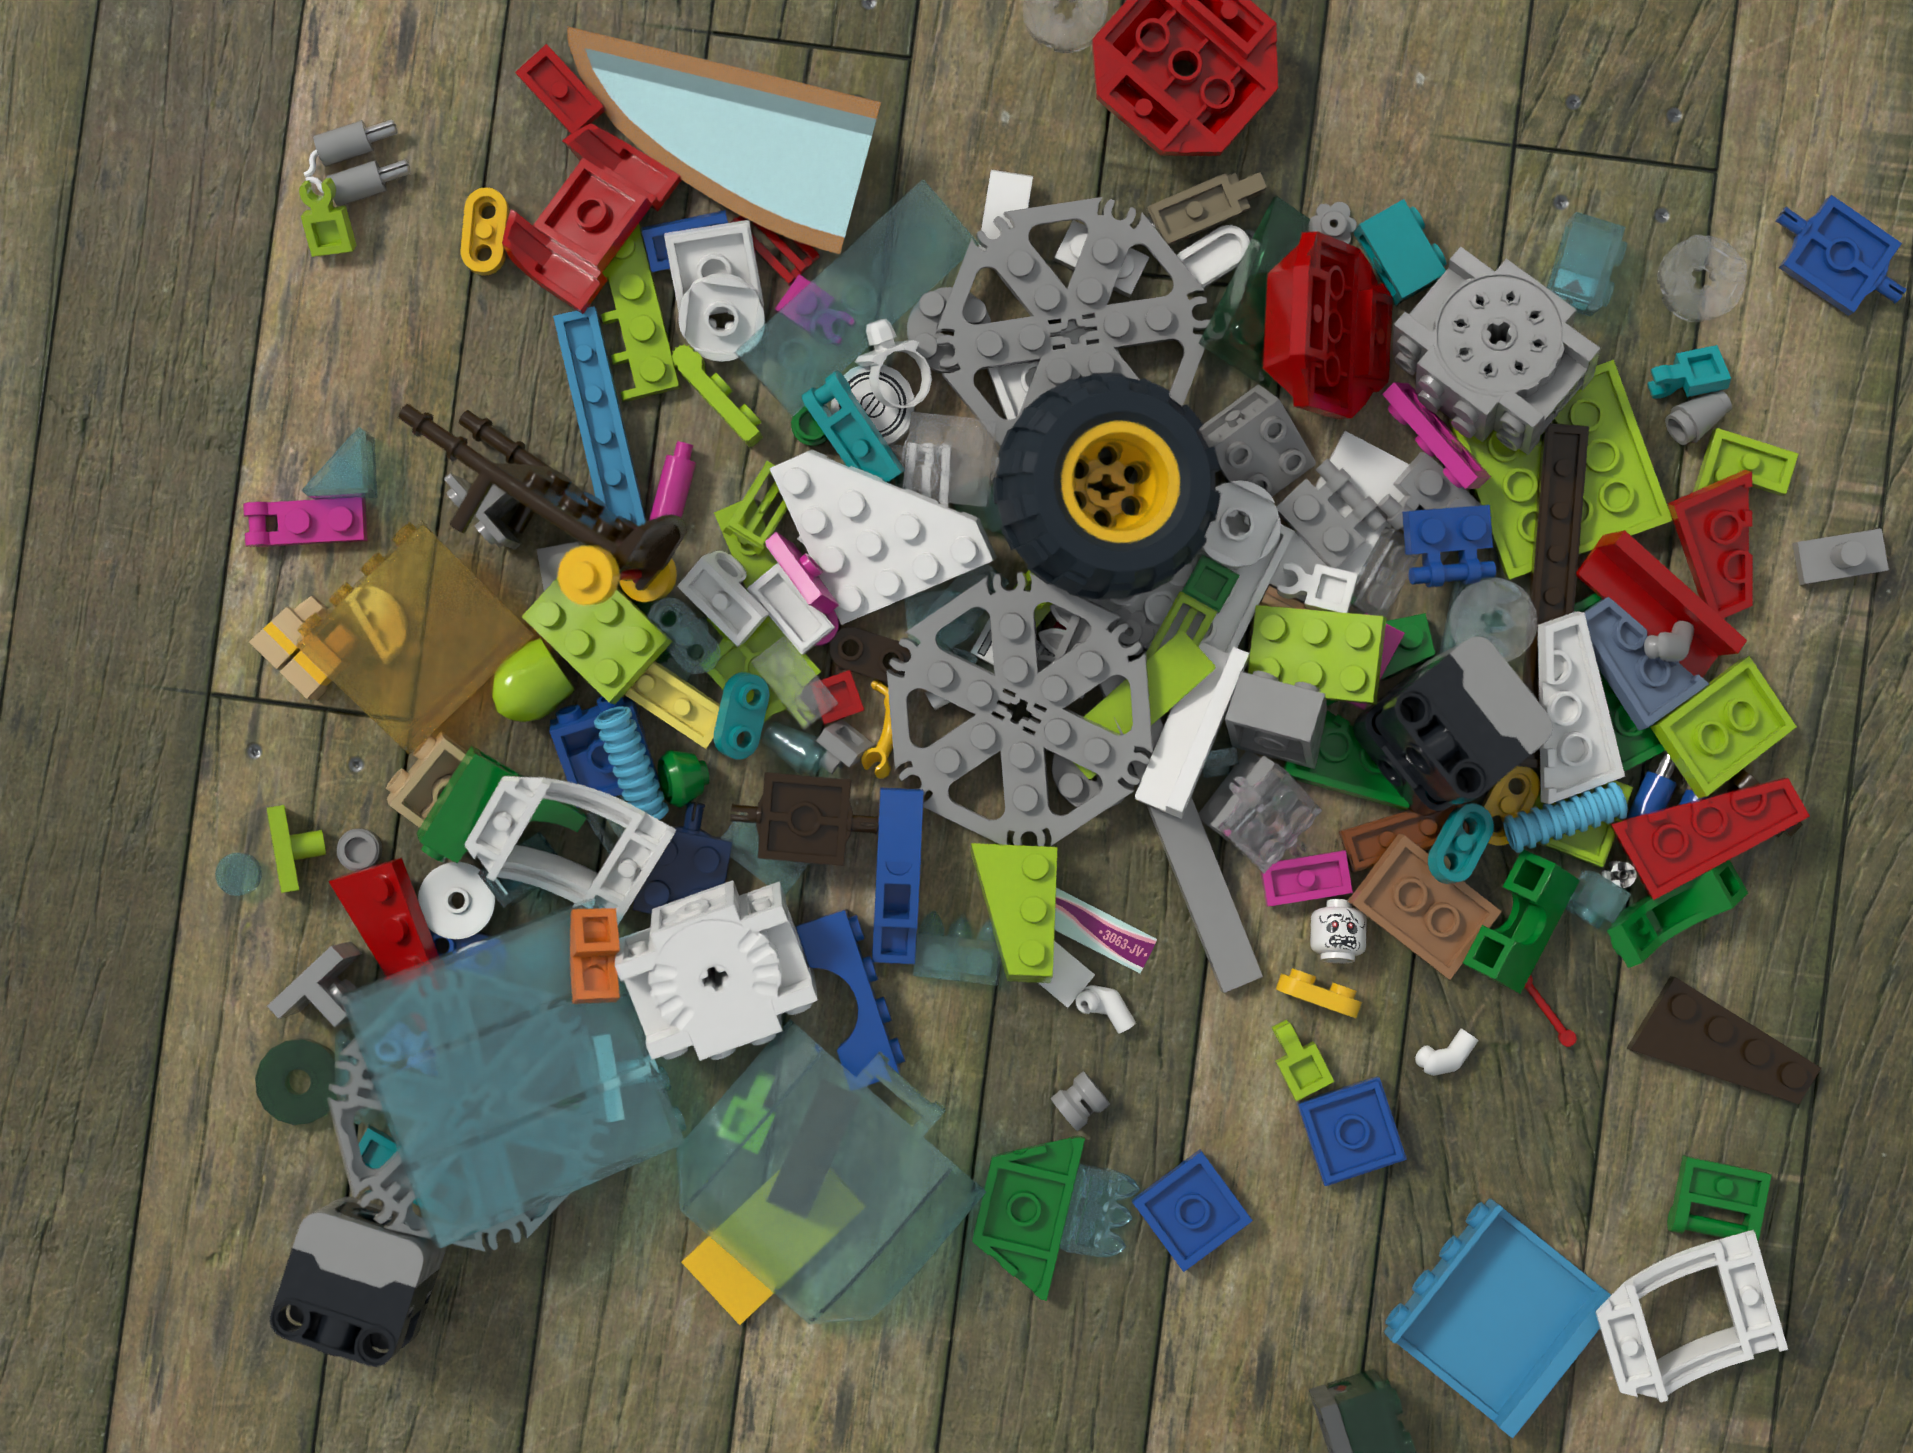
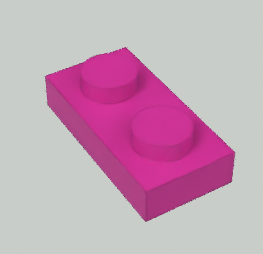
(1307, 878)

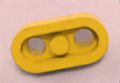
(484, 233)
(1502, 802)
(1302, 986)

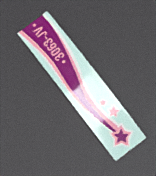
(1102, 932)

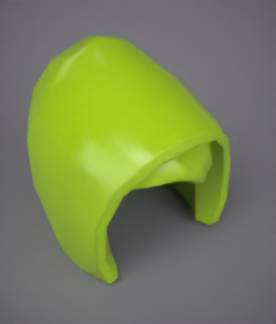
(530, 684)

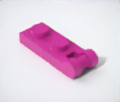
(307, 522)

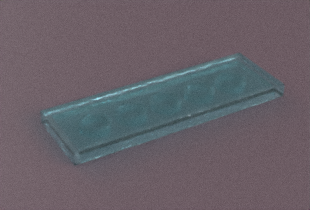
(867, 282)

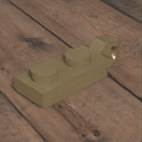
(1204, 206)

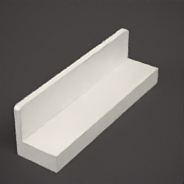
(1190, 735)

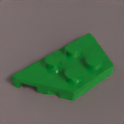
(1028, 1208)

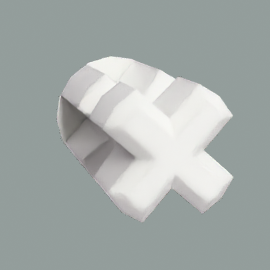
(1620, 873)

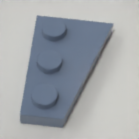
(1641, 684)

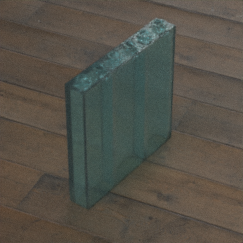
(506, 1083)

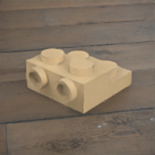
(418, 789)

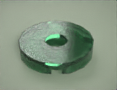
(274, 1086)

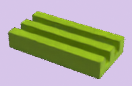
(746, 534)
(1195, 606)

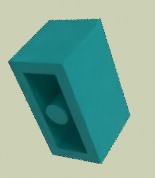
(1401, 251)

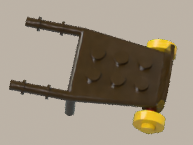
(614, 546)

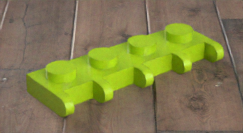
(640, 321)

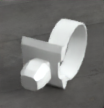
(881, 336)

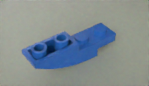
(897, 875)

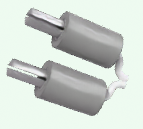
(350, 142)

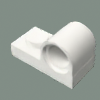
(718, 593)

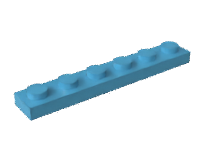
(599, 413)

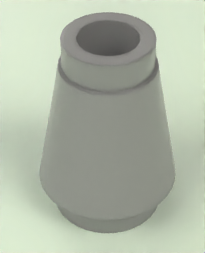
(1696, 417)

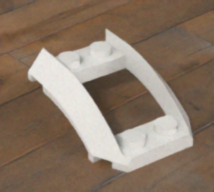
(621, 874)
(1749, 1304)

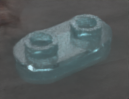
(684, 634)

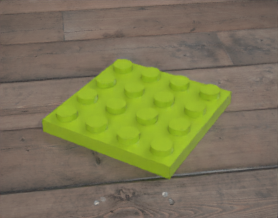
(1618, 484)

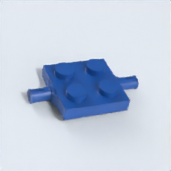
(1840, 255)

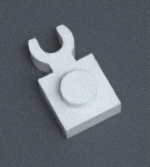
(1325, 590)

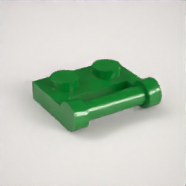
(1720, 1187)

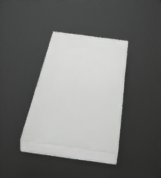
(1373, 476)

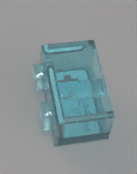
(1586, 261)

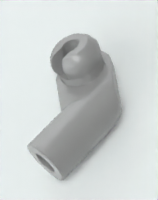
(1670, 646)

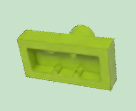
(291, 847)

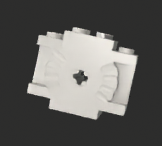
(716, 971)

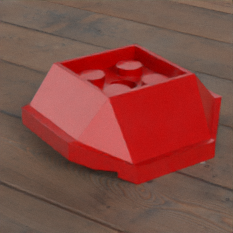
(1193, 114)
(1327, 327)

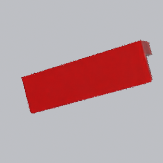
(1657, 598)

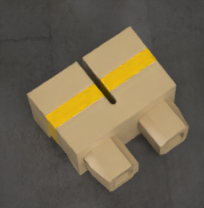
(278, 646)

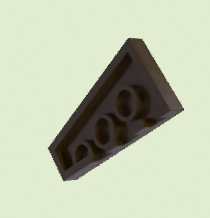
(1712, 1040)

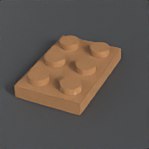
(1421, 912)

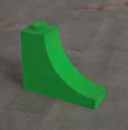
(465, 799)

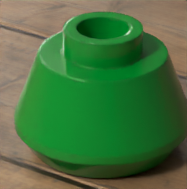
(681, 777)

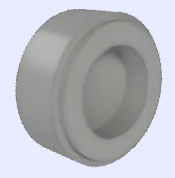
(359, 849)

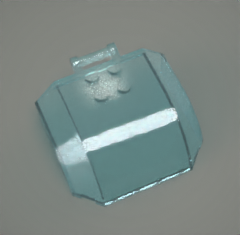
(822, 1180)

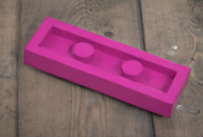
(1435, 437)

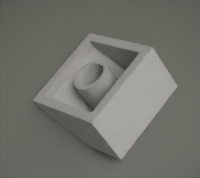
(1277, 718)

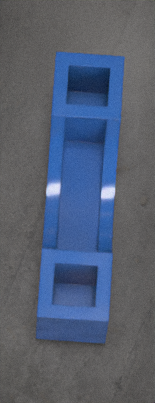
(834, 946)

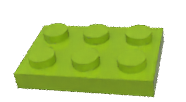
(602, 642)
(1320, 648)
(1723, 727)

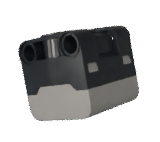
(1453, 727)
(355, 1284)

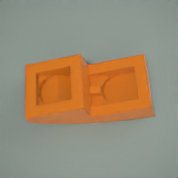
(592, 955)

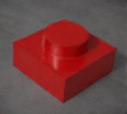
(845, 692)

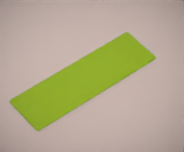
(1171, 676)

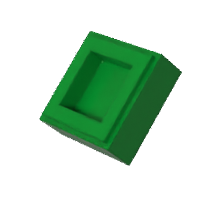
(1210, 583)

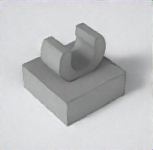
(843, 746)

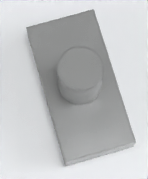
(1840, 556)

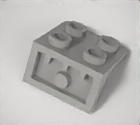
(1258, 442)

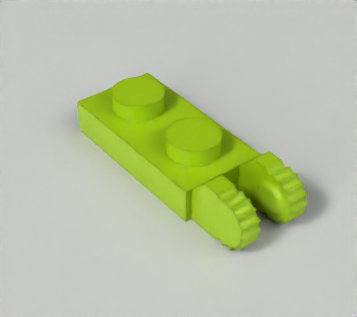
(716, 394)

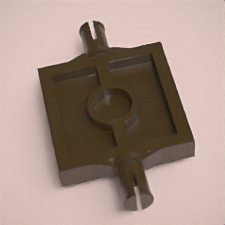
(804, 819)

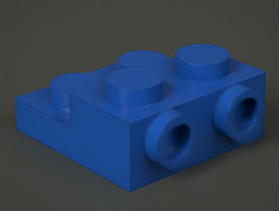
(583, 751)

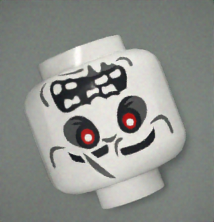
(1338, 932)

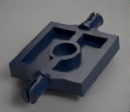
(687, 865)

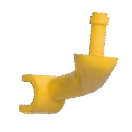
(885, 743)

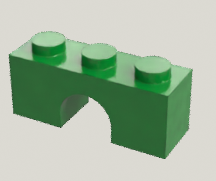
(1539, 899)

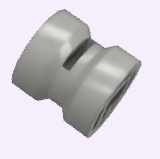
(1080, 1101)

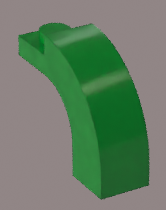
(1651, 922)

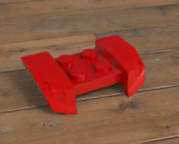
(588, 216)

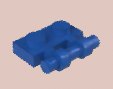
(1444, 531)

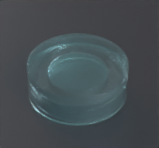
(238, 874)

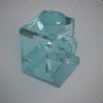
(1597, 899)

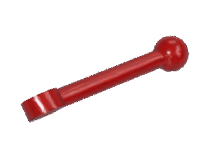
(1565, 1036)

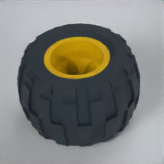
(1171, 496)

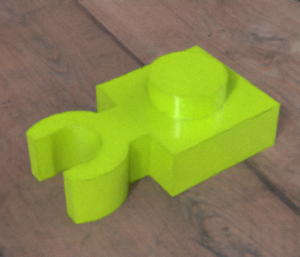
(326, 226)

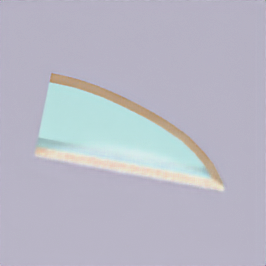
(739, 136)

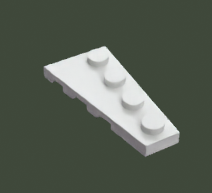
(1582, 742)

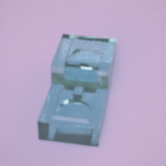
(957, 628)

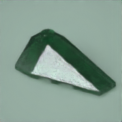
(1239, 320)

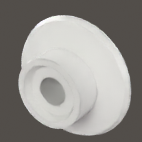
(437, 906)

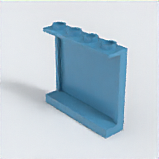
(1498, 1316)

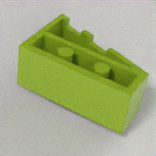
(1020, 901)

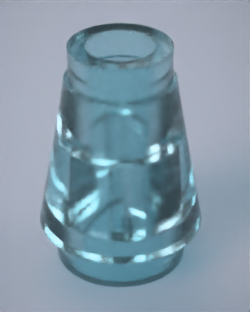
(795, 747)

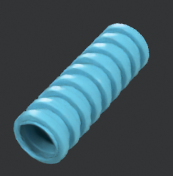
(630, 762)
(1565, 817)

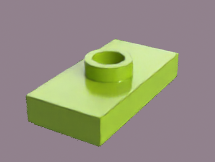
(753, 563)

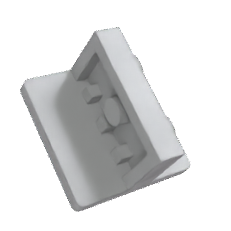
(491, 510)

